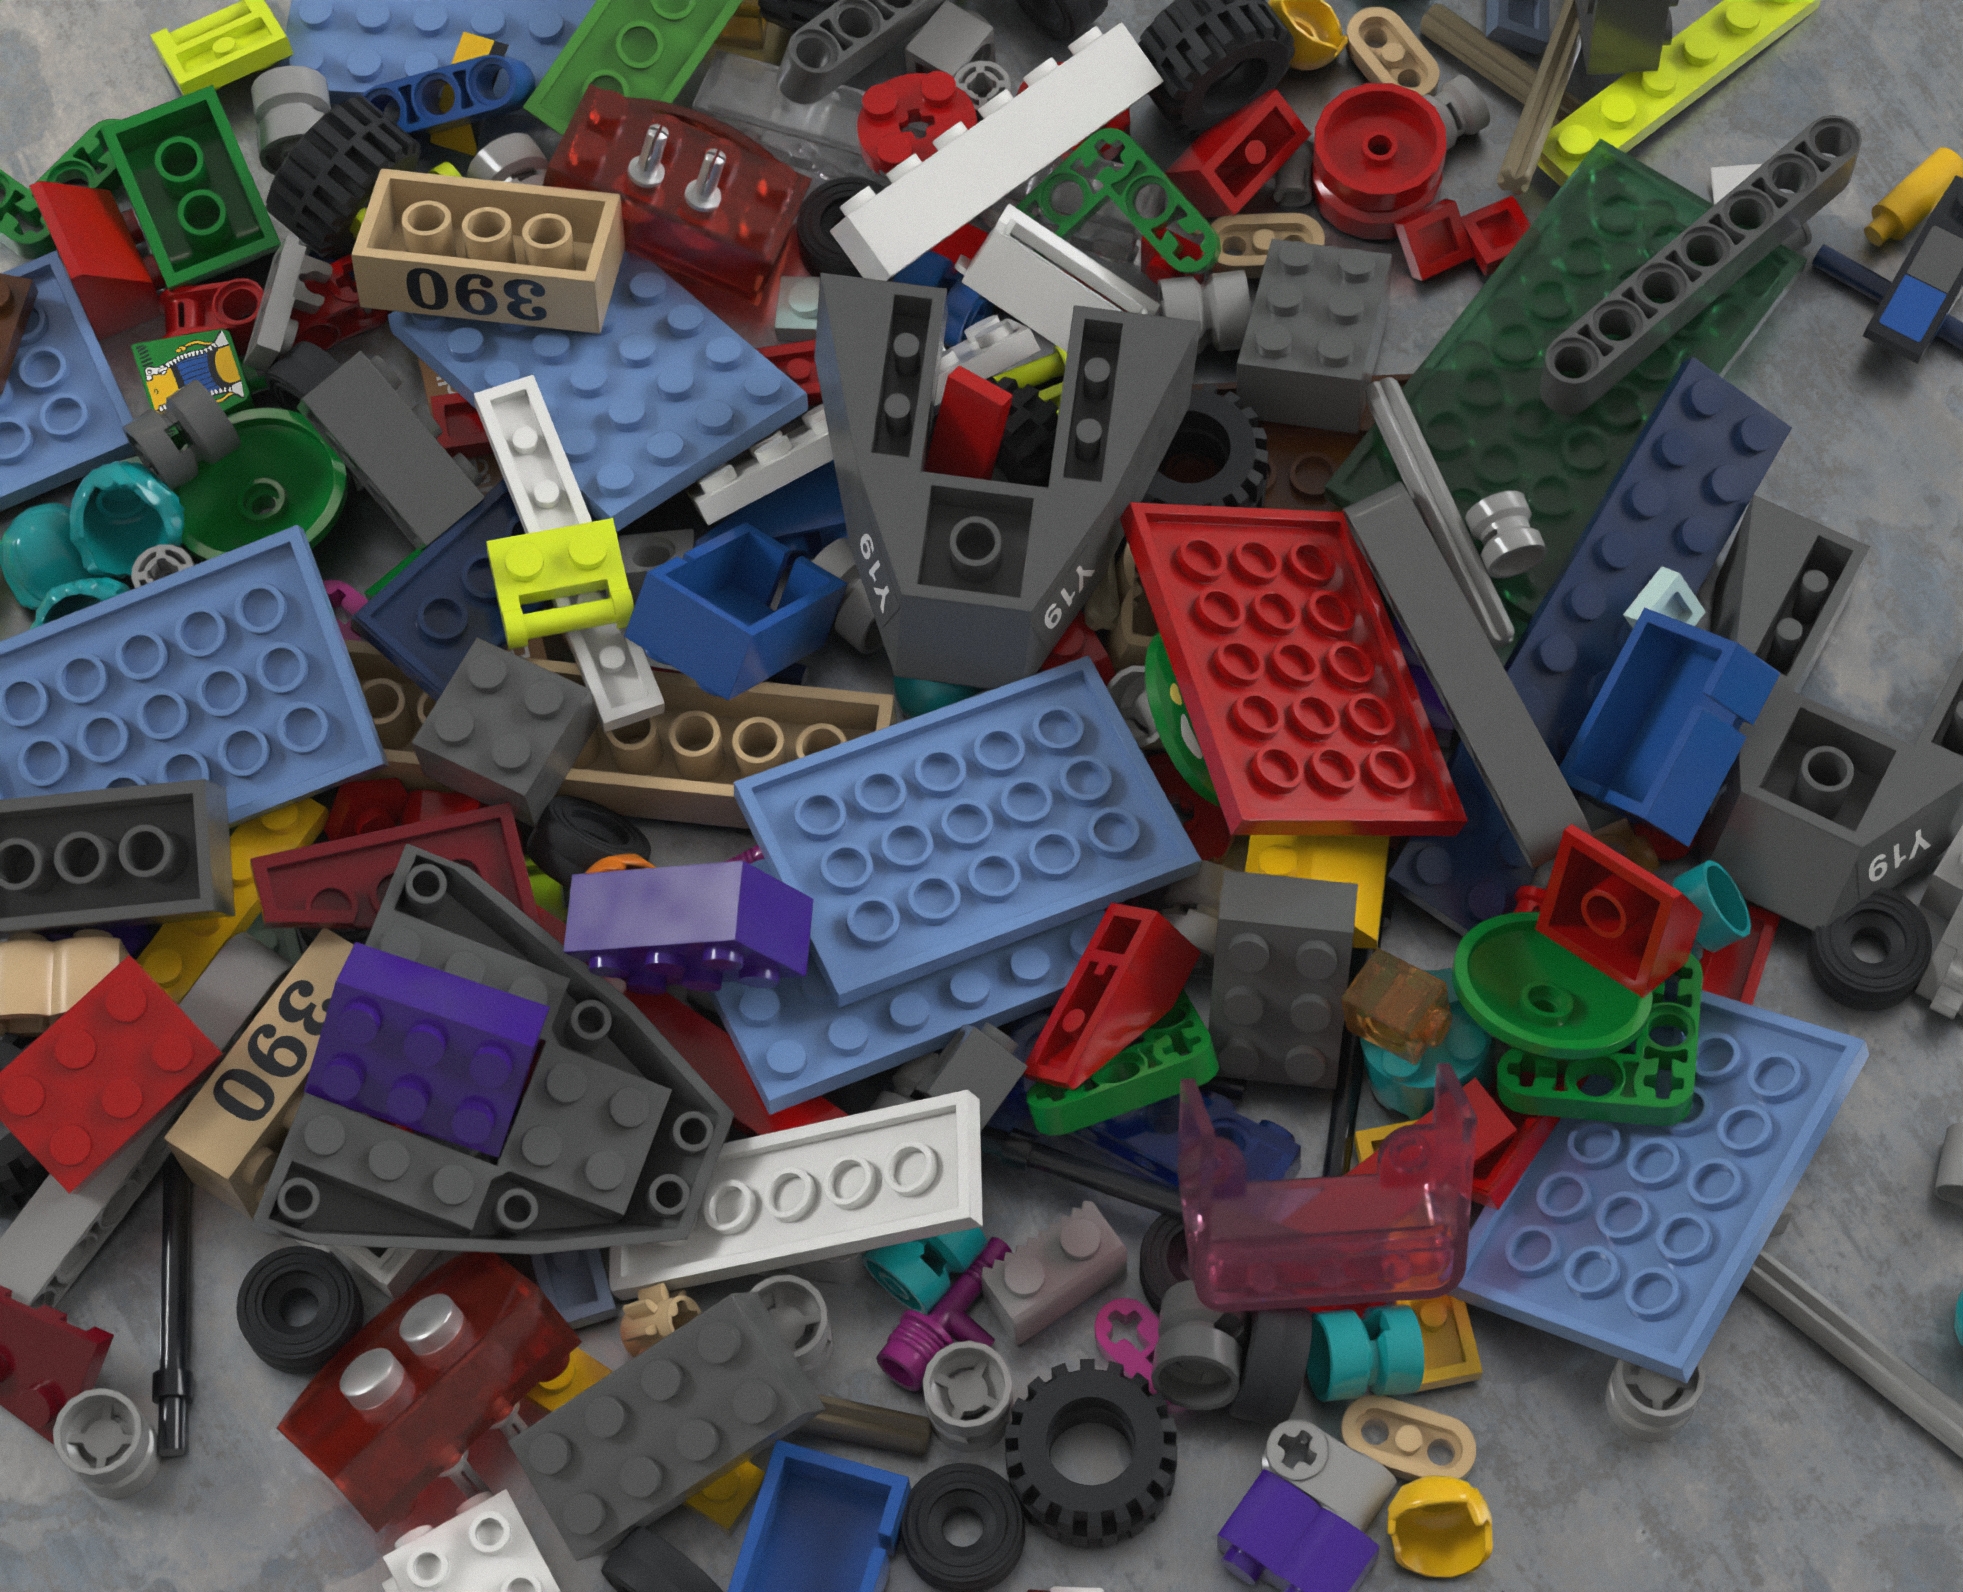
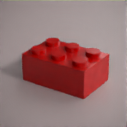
(103, 1075)

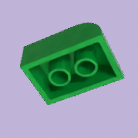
(191, 189)

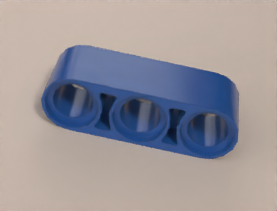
(472, 89)

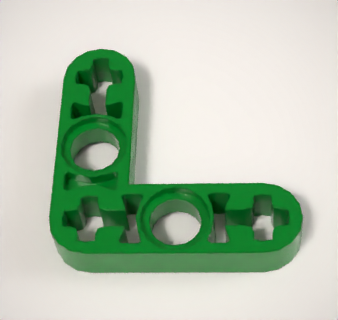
(71, 165)
(1123, 188)
(1632, 1075)
(1133, 1076)

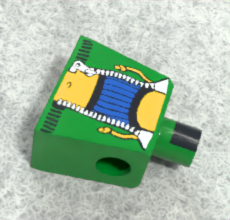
(203, 356)

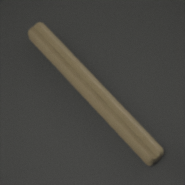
(1542, 103)

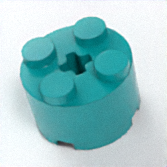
(1412, 1087)

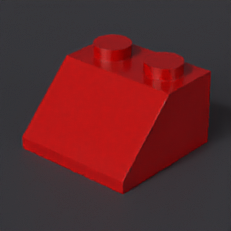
(101, 255)
(1616, 914)

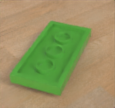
(632, 49)

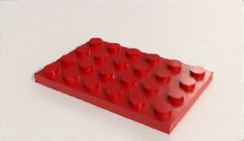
(1291, 672)

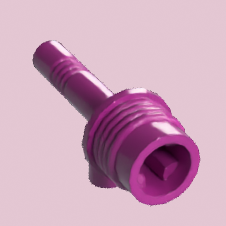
(922, 1336)

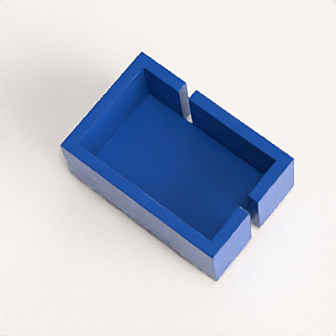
(716, 617)
(1667, 725)
(821, 1525)

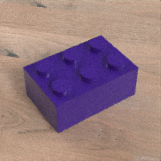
(689, 926)
(425, 1049)

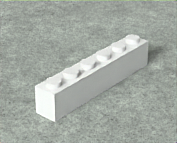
(996, 154)

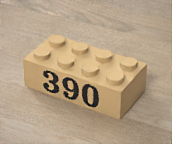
(489, 250)
(246, 1107)

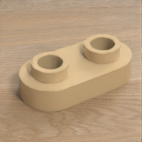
(1399, 59)
(1253, 237)
(1409, 1437)

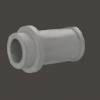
(1295, 177)

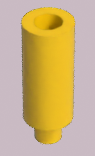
(1914, 197)

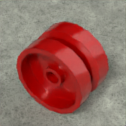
(1377, 158)

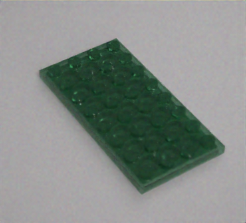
(1483, 378)

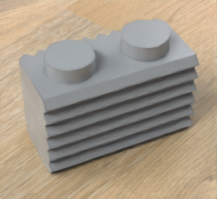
(1054, 1272)

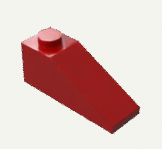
(1114, 995)

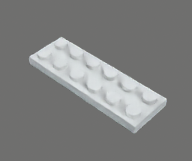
(781, 459)
(823, 1195)

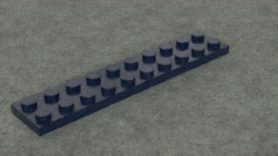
(1663, 509)

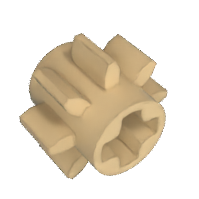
(655, 1317)

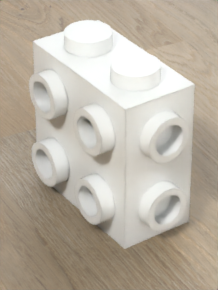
(474, 1552)

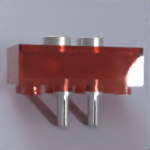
(688, 188)
(428, 1385)

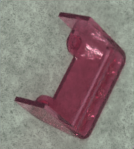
(1332, 1235)

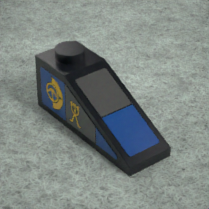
(1925, 283)

